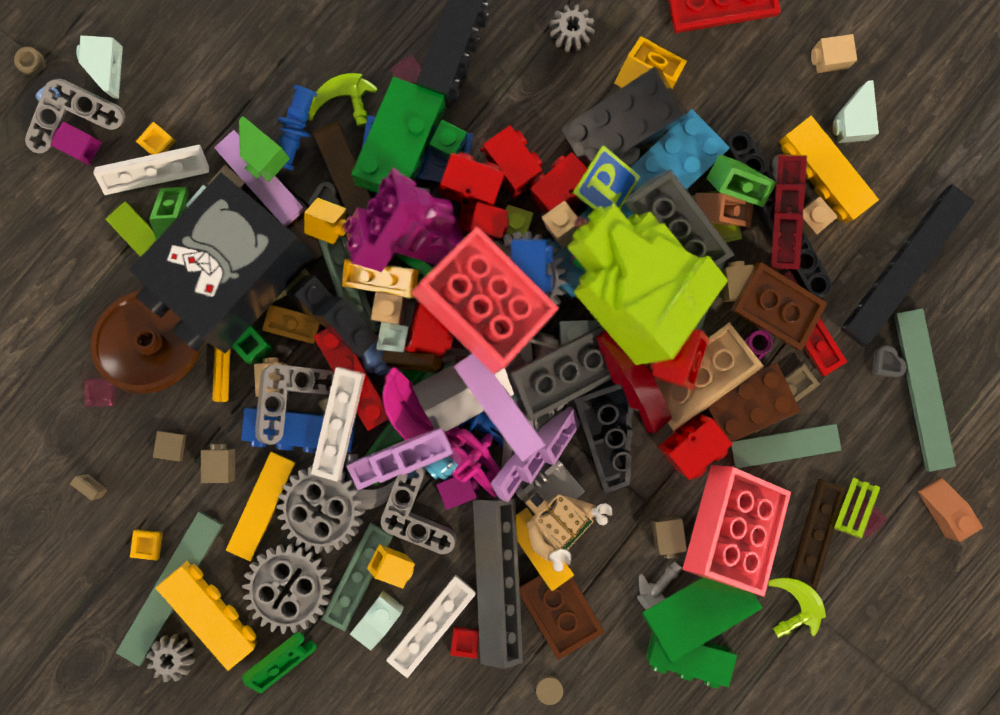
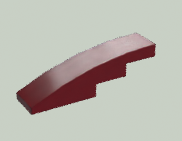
(789, 211)
(637, 383)

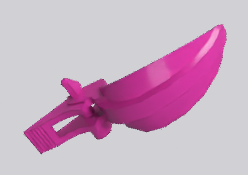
(411, 420)

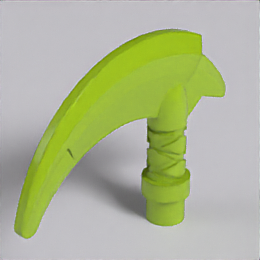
(344, 85)
(811, 606)

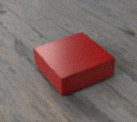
(465, 642)

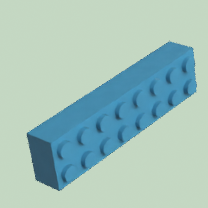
(685, 149)

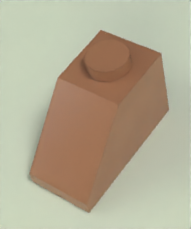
(725, 209)
(950, 510)

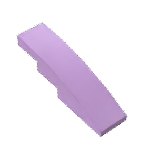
(272, 194)
(500, 407)
(555, 436)
(400, 458)

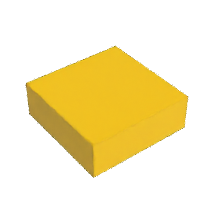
(155, 140)
(146, 544)

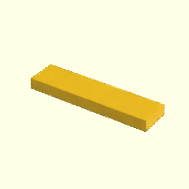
(261, 506)

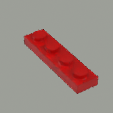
(821, 345)

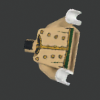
(560, 524)

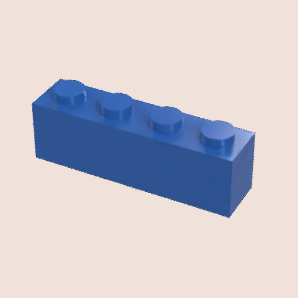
(300, 430)

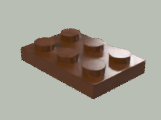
(779, 306)
(754, 404)
(561, 614)

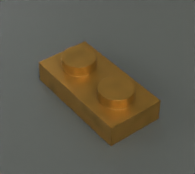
(291, 324)

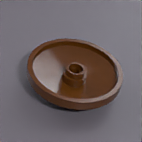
(139, 348)

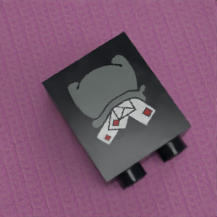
(219, 266)

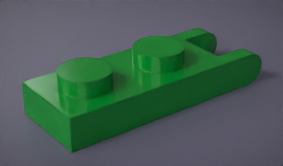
(278, 663)

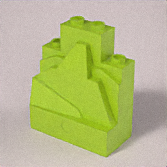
(642, 283)

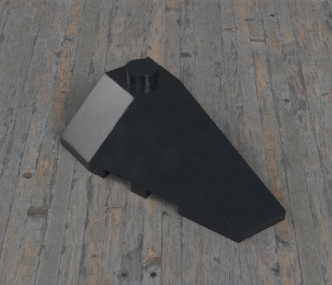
(608, 432)

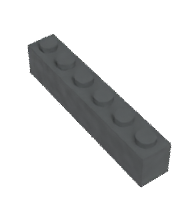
(497, 582)

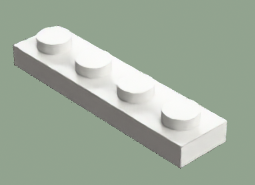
(151, 169)
(338, 423)
(431, 626)

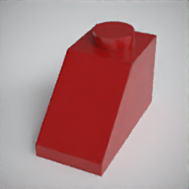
(488, 219)

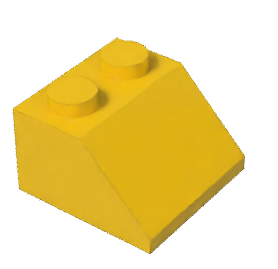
(646, 56)

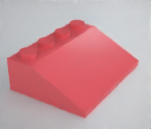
(485, 300)
(737, 529)

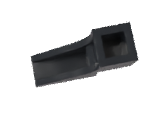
(333, 314)

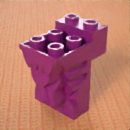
(402, 222)

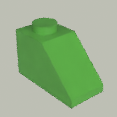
(260, 152)
(740, 181)
(167, 208)

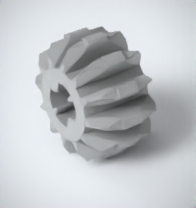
(572, 18)
(161, 654)

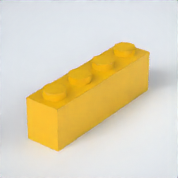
(829, 171)
(208, 615)

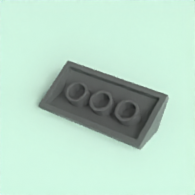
(677, 209)
(560, 375)
(449, 399)

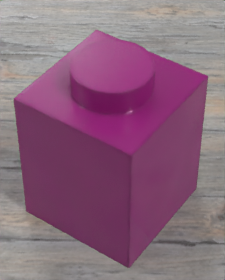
(75, 143)
(456, 492)

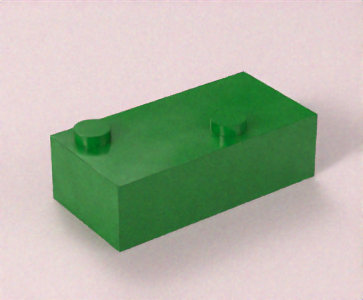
(399, 134)

